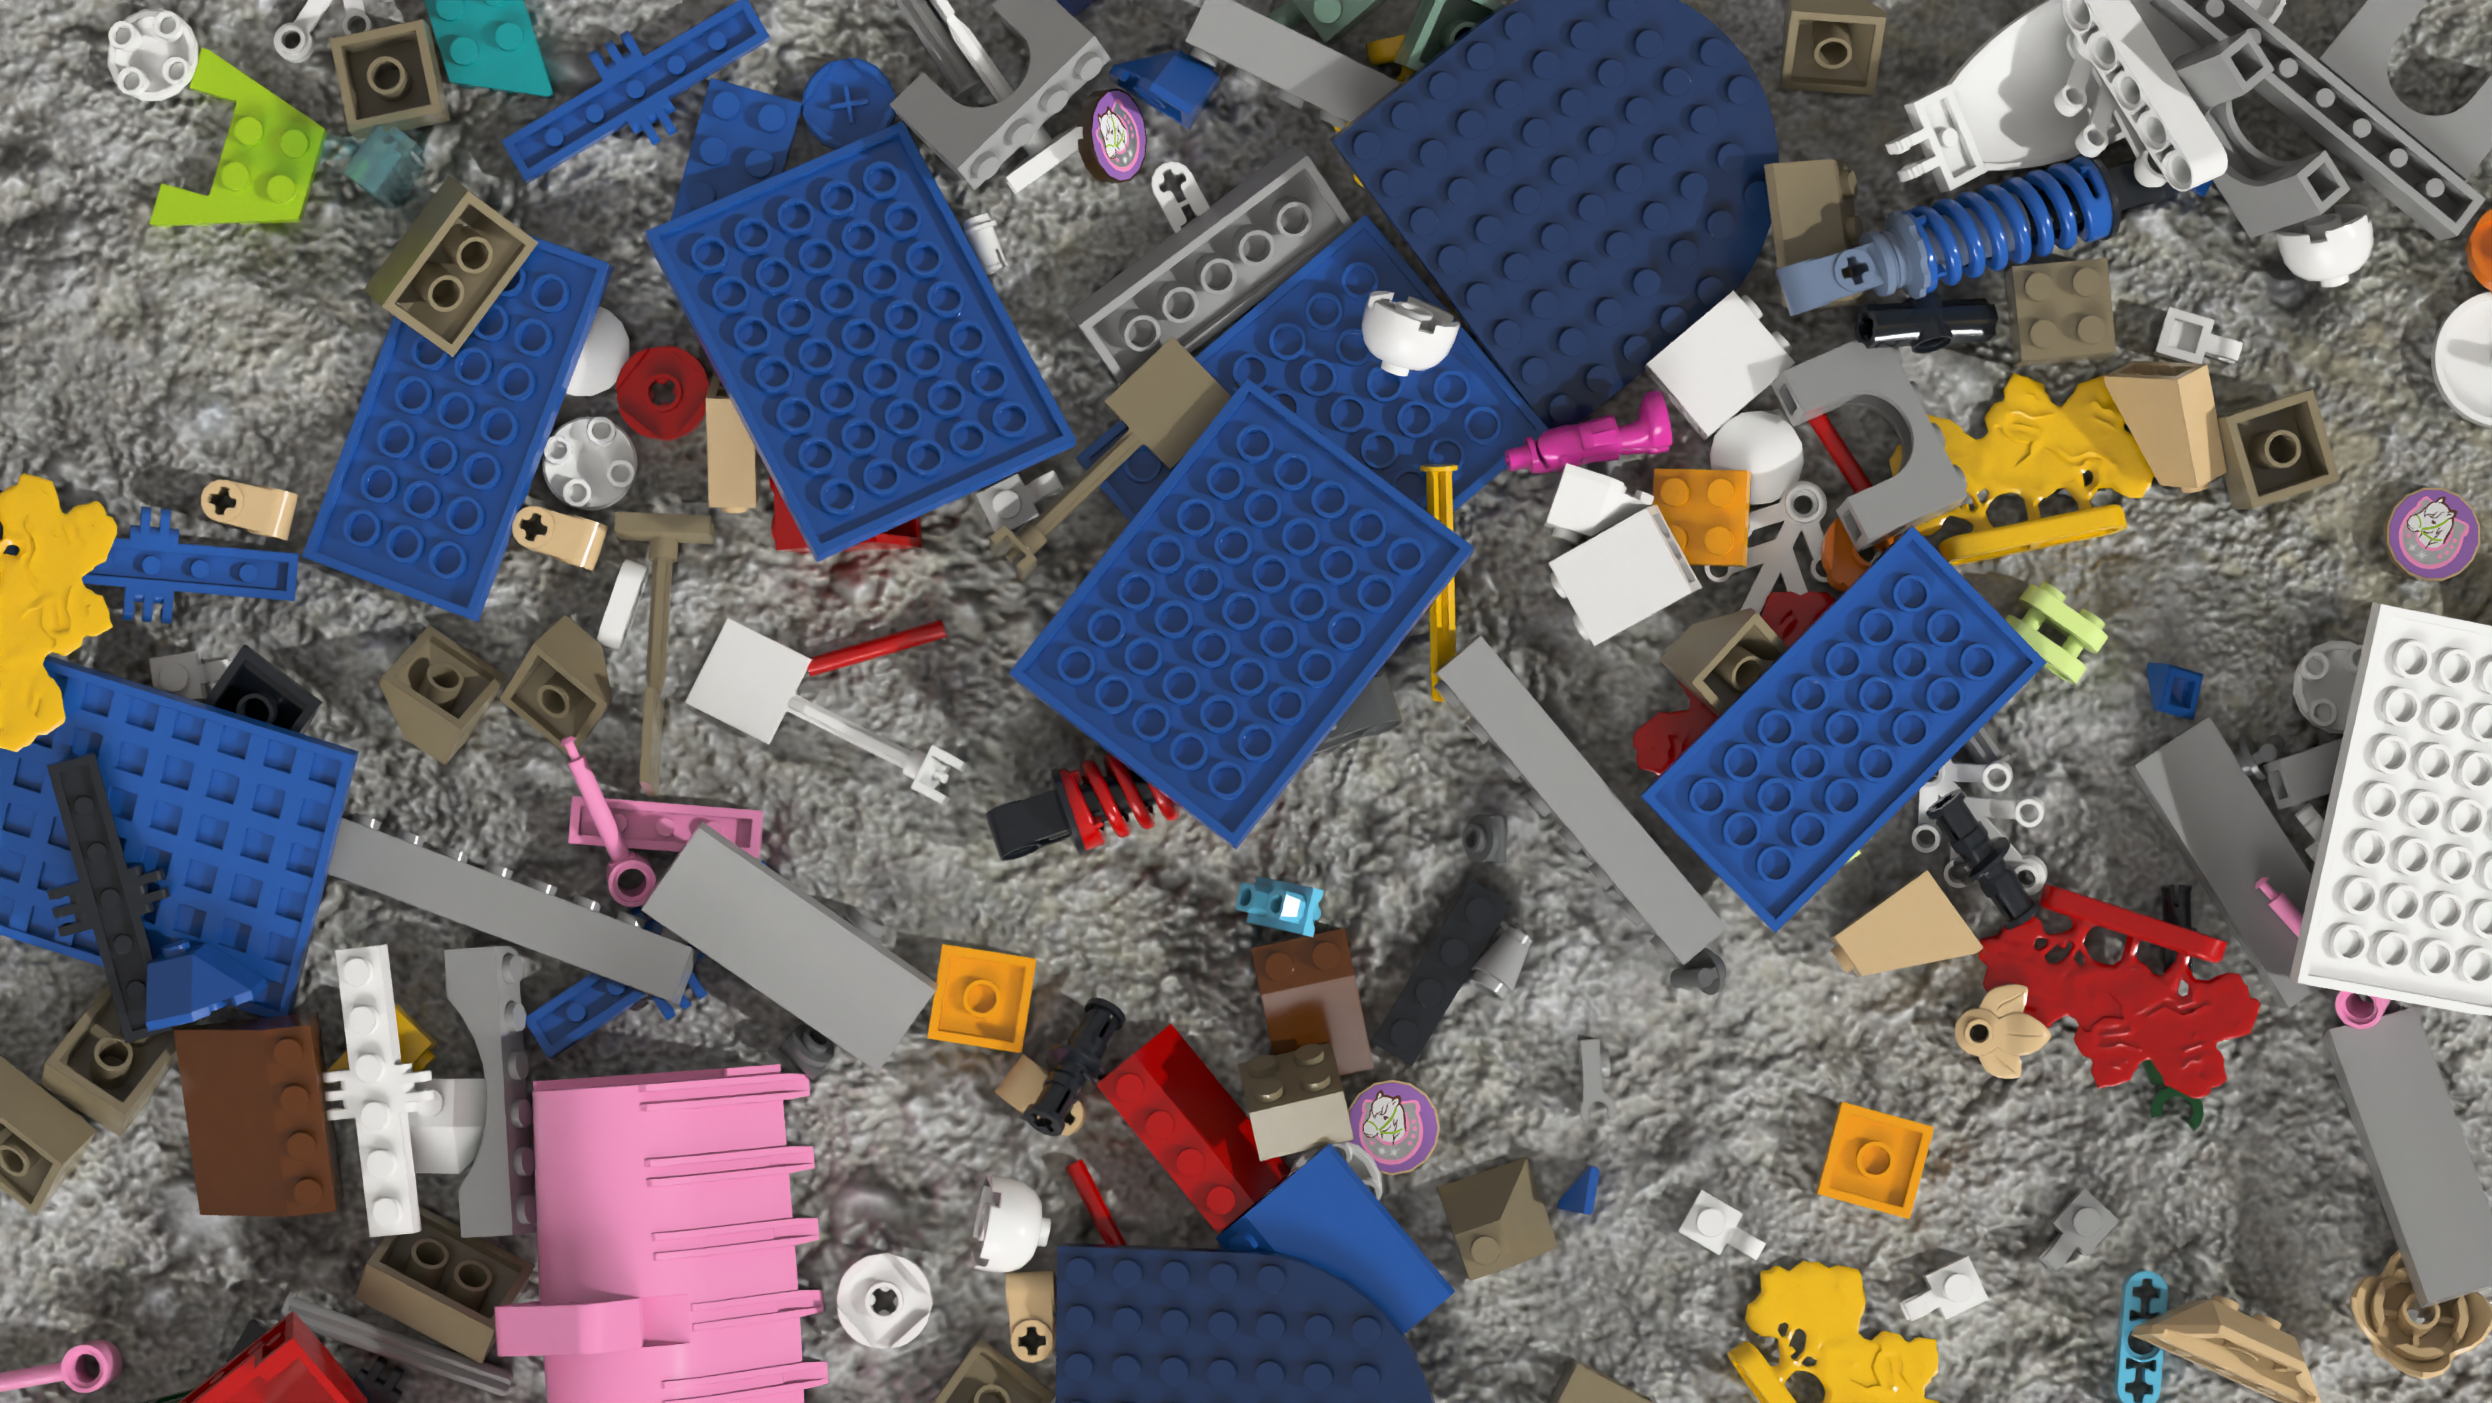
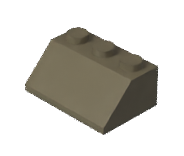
(1814, 215)
(450, 266)
(37, 1139)
(444, 1284)

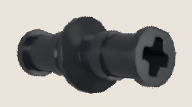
(1984, 859)
(1074, 1067)

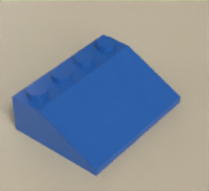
(1342, 1227)

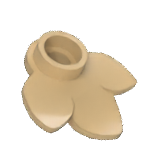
(2009, 1031)

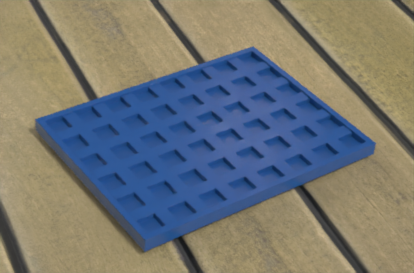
(210, 796)

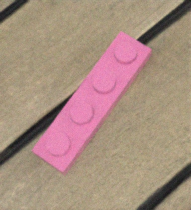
(667, 824)

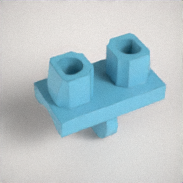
(1280, 905)

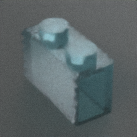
(386, 165)

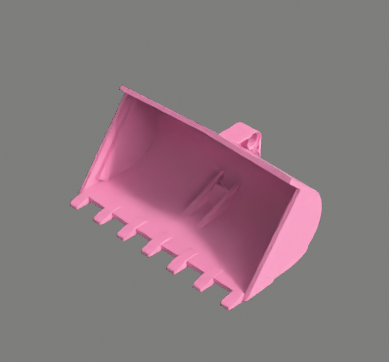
(667, 1240)

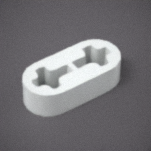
(1170, 207)
(623, 604)

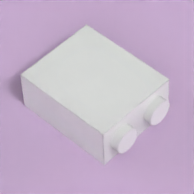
(1720, 364)
(1623, 575)

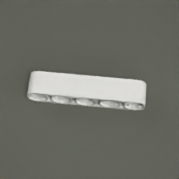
(2147, 90)

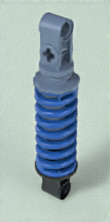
(1975, 232)

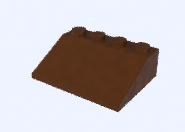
(259, 1117)

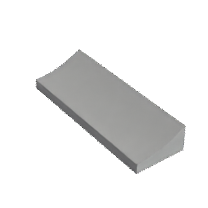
(1214, 265)
(2229, 846)
(789, 946)
(2415, 1155)

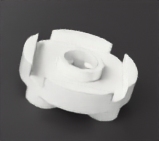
(857, 1297)

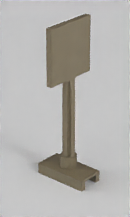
(1165, 410)
(663, 534)

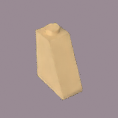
(2171, 420)
(731, 455)
(1904, 930)

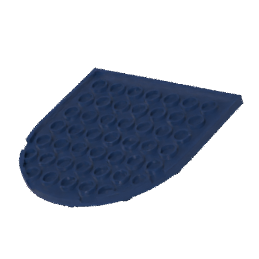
(1576, 185)
(1222, 1330)

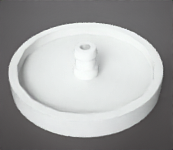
(2464, 360)

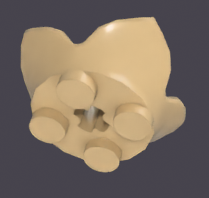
(2417, 1349)

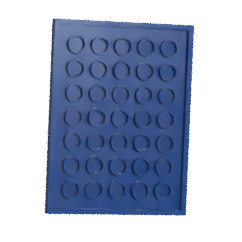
(860, 340)
(1312, 358)
(1241, 613)

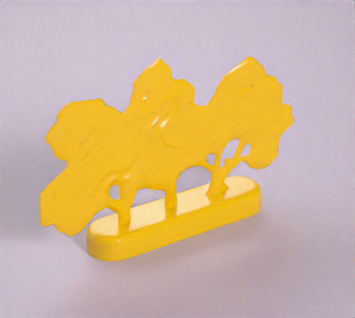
(2032, 453)
(44, 600)
(1829, 1310)

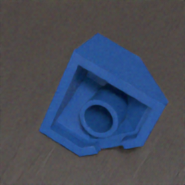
(1169, 83)
(193, 981)

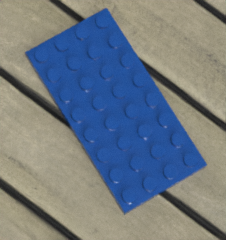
(456, 440)
(1842, 729)

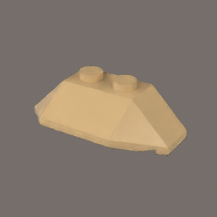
(2235, 1347)

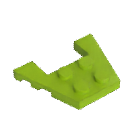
(264, 160)

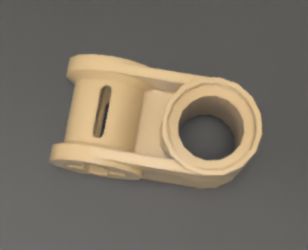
(257, 508)
(567, 538)
(1024, 1085)
(1032, 1303)

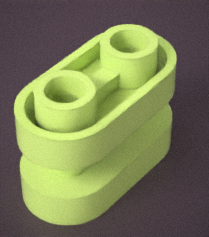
(2080, 628)

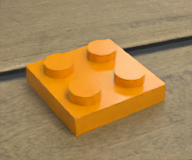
(1706, 513)
(982, 998)
(1874, 1160)

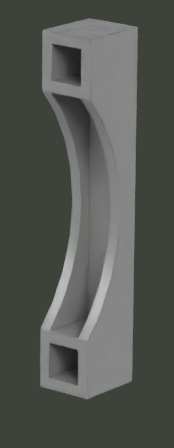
(486, 993)

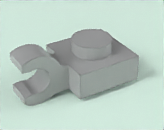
(1593, 1065)
(2080, 1226)

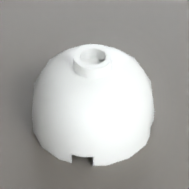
(2328, 245)
(1407, 333)
(1008, 1225)

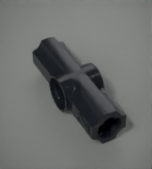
(1926, 323)

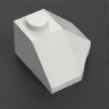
(1590, 504)
(450, 1127)

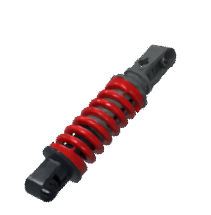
(1082, 809)

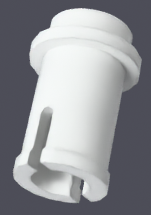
(984, 243)

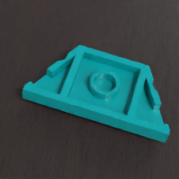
(490, 45)

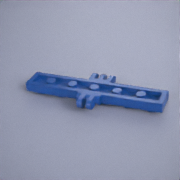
(635, 89)
(156, 565)
(596, 1002)

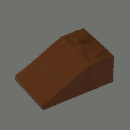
(1313, 998)

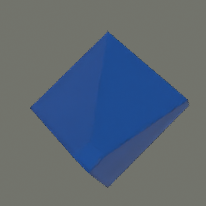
(2174, 689)
(1581, 1193)

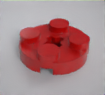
(660, 366)

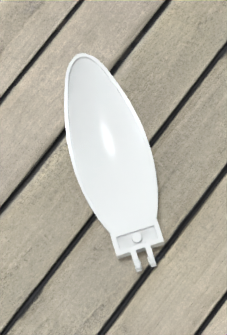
(2001, 100)

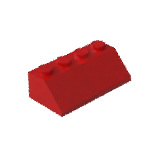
(1192, 1128)

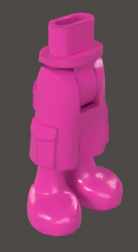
(1596, 440)

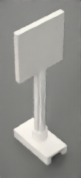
(1042, 149)
(756, 682)

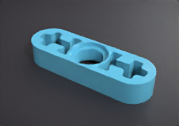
(2154, 1305)

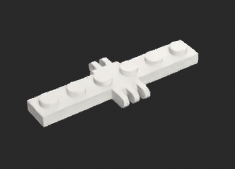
(377, 1090)

